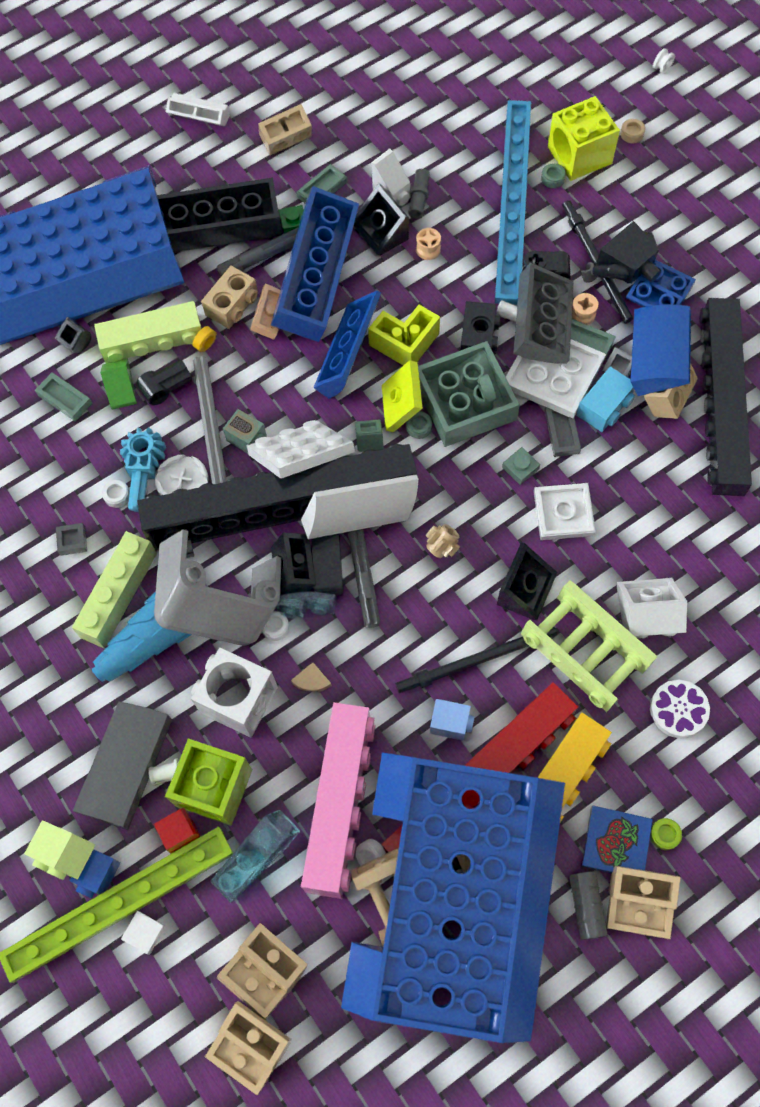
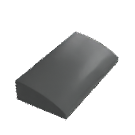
(543, 316)
(123, 764)

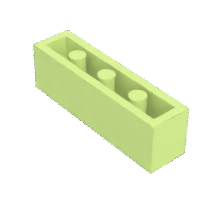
(148, 332)
(114, 590)

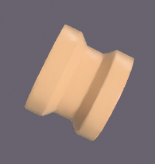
(432, 239)
(584, 308)

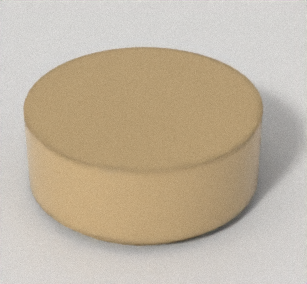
(632, 131)

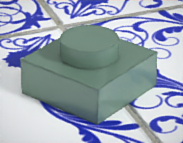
(521, 466)

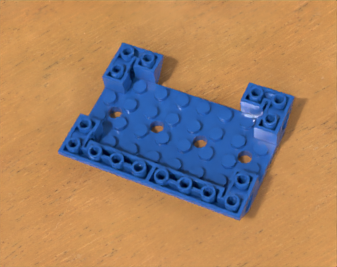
(497, 901)

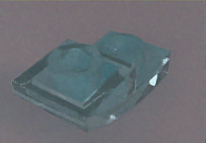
(297, 603)

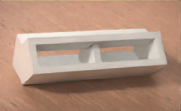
(198, 109)

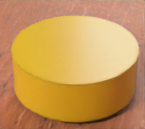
(204, 339)

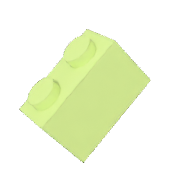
(59, 851)

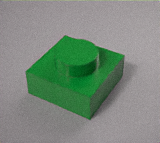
(290, 217)

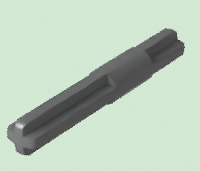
(260, 252)
(364, 578)

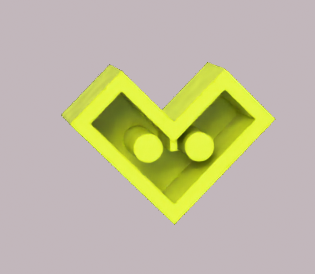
(404, 339)

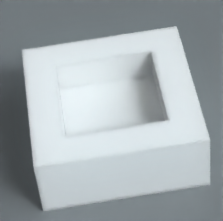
(143, 932)

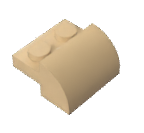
(642, 901)
(262, 971)
(248, 1048)

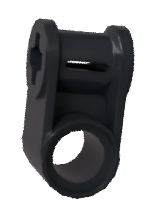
(556, 262)

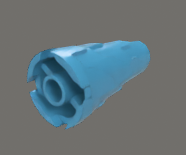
(135, 644)

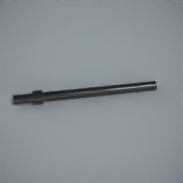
(577, 224)
(425, 678)

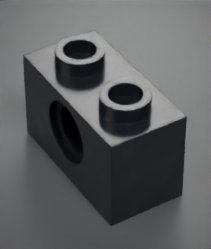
(479, 317)
(296, 563)

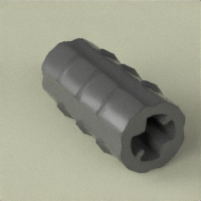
(588, 905)

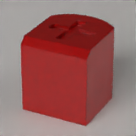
(177, 830)

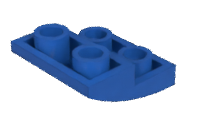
(667, 289)

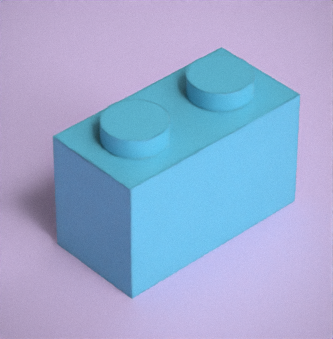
(606, 399)

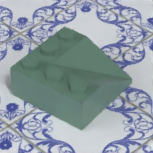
(454, 397)

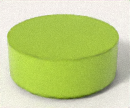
(665, 834)

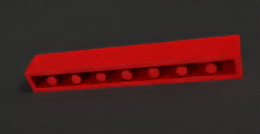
(517, 742)

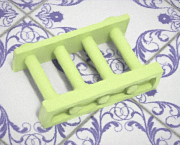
(594, 619)

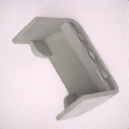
(194, 609)

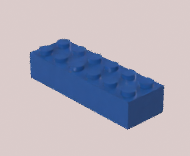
(315, 264)

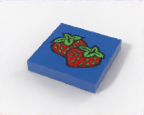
(616, 840)

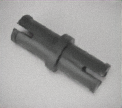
(419, 193)

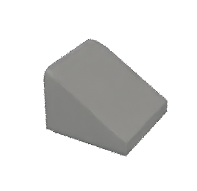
(619, 361)

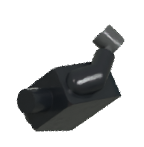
(626, 257)

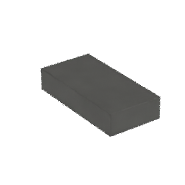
(562, 433)

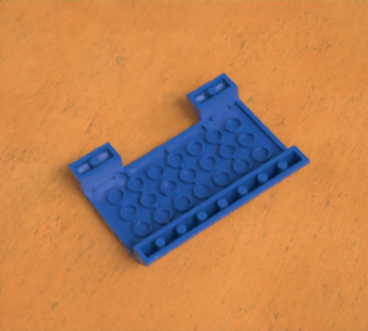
(83, 254)

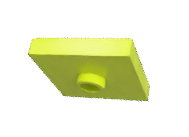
(401, 396)

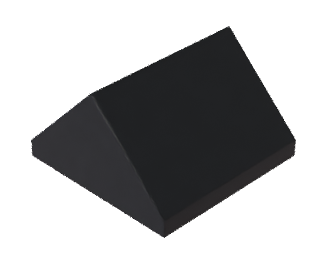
(382, 221)
(526, 583)

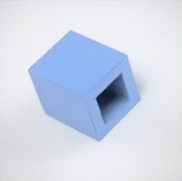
(451, 720)

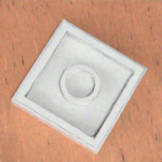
(564, 511)

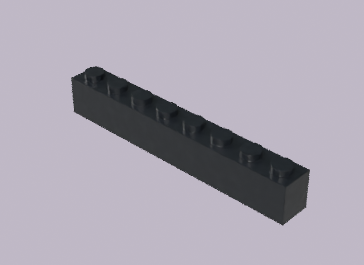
(725, 398)

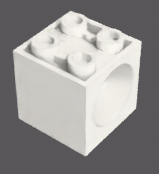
(245, 715)

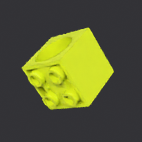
(583, 138)

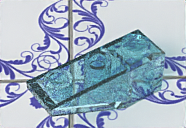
(255, 854)

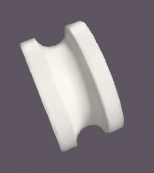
(663, 60)

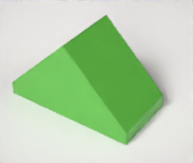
(118, 383)

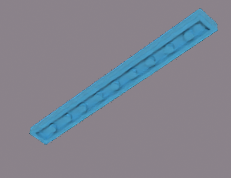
(513, 202)

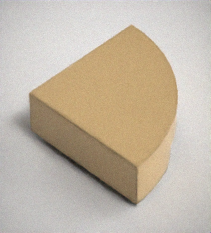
(311, 679)

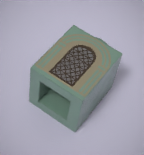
(243, 430)

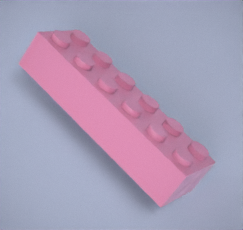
(337, 801)

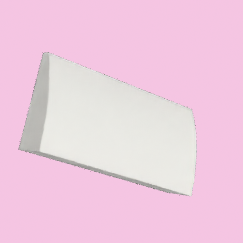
(360, 506)

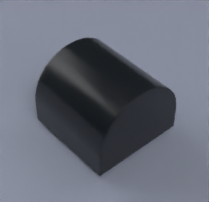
(73, 336)

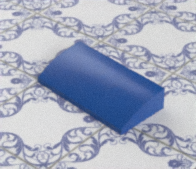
(346, 345)
(661, 348)

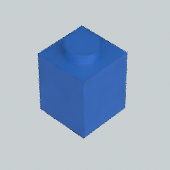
(96, 874)

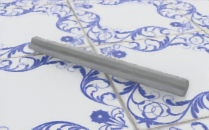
(209, 420)

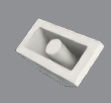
(390, 174)

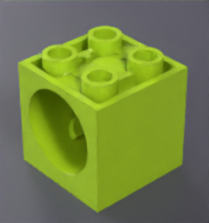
(209, 782)

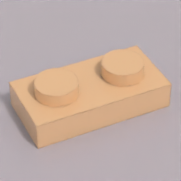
(265, 311)

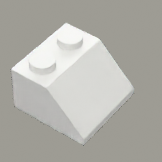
(652, 607)

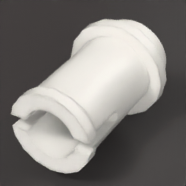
(507, 310)
(163, 773)

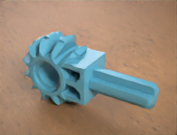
(141, 465)

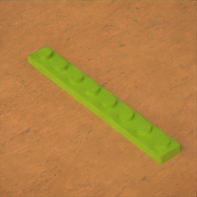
(114, 905)

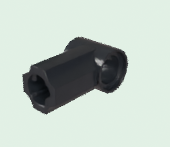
(158, 385)

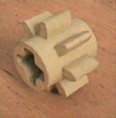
(442, 541)

